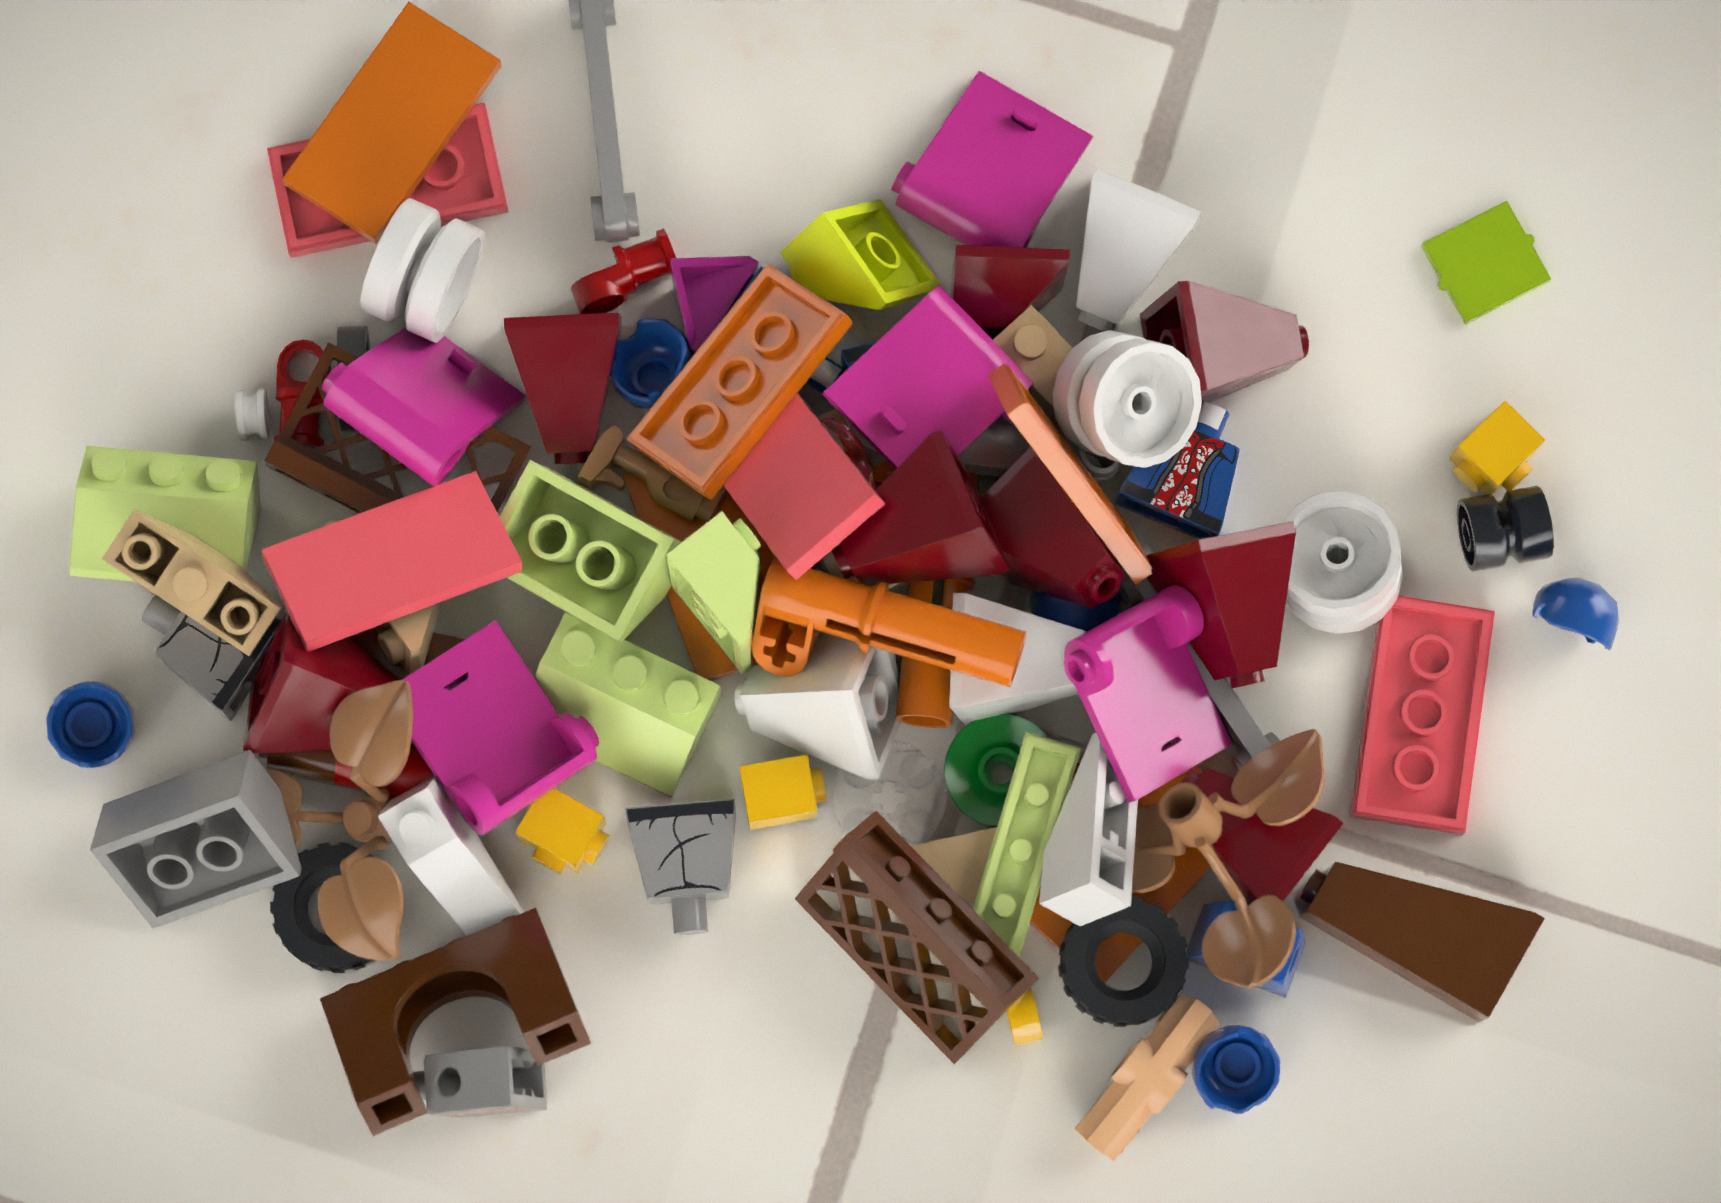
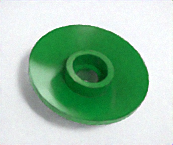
(973, 756)

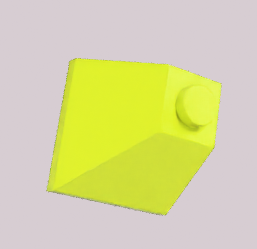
(859, 258)

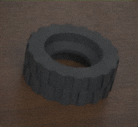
(292, 917)
(1133, 1005)

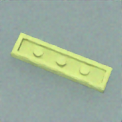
(1026, 822)

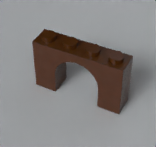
(381, 1014)

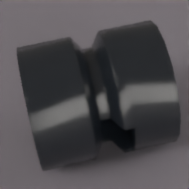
(1524, 531)

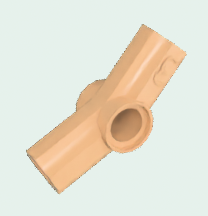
(1147, 1076)

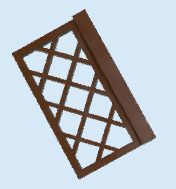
(346, 485)
(932, 920)

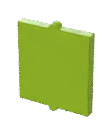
(1486, 262)

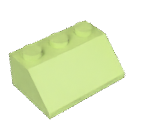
(193, 493)
(586, 552)
(720, 584)
(637, 702)

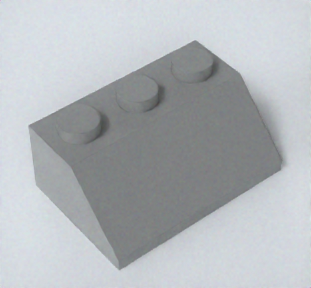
(197, 839)

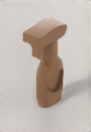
(662, 485)

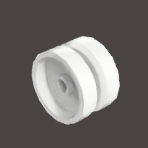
(422, 270)
(1127, 398)
(1366, 555)

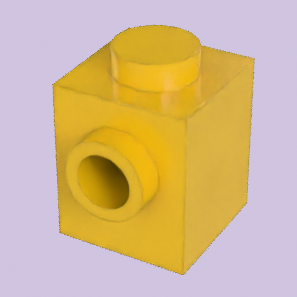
(1497, 452)
(781, 791)
(563, 832)

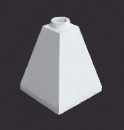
(1126, 246)
(1039, 673)
(831, 709)

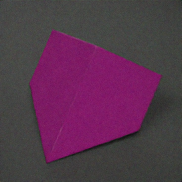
(707, 291)

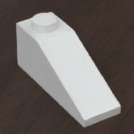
(1091, 845)
(448, 857)

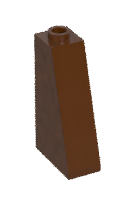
(1426, 934)

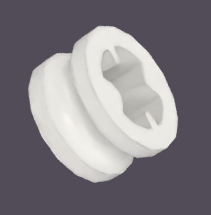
(252, 414)

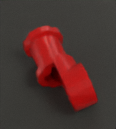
(635, 265)
(289, 391)

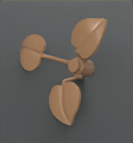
(1279, 786)
(367, 901)

